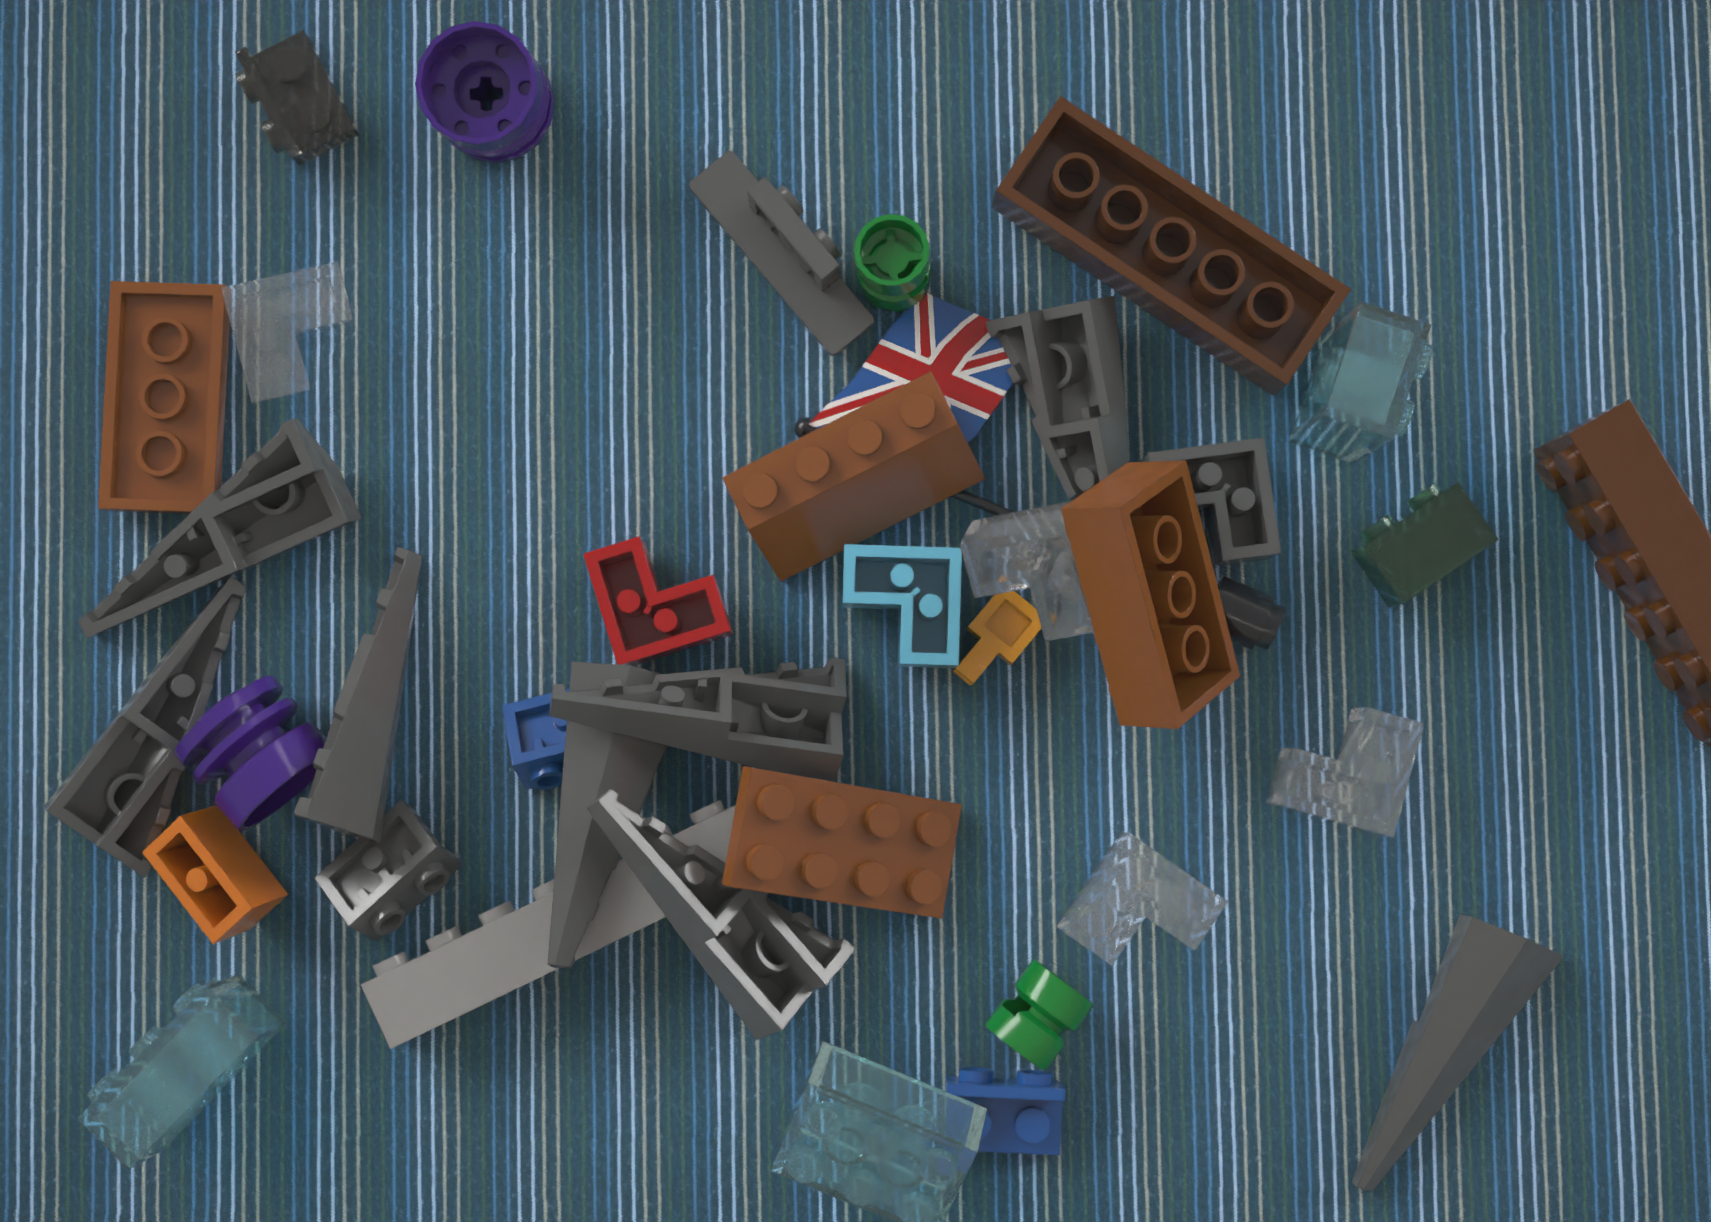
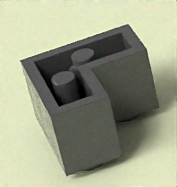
(1236, 498)

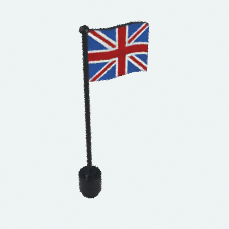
(974, 381)

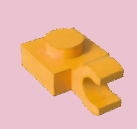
(1002, 630)

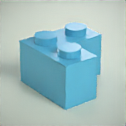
(920, 584)

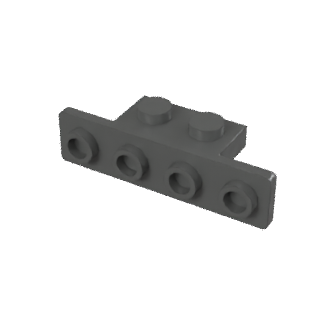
(784, 250)

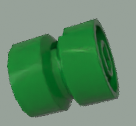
(893, 262)
(1039, 1015)

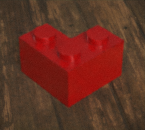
(648, 621)

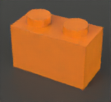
(214, 873)

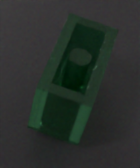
(1423, 544)

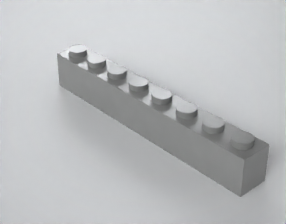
(515, 945)

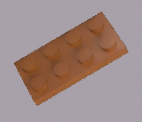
(163, 396)
(841, 843)

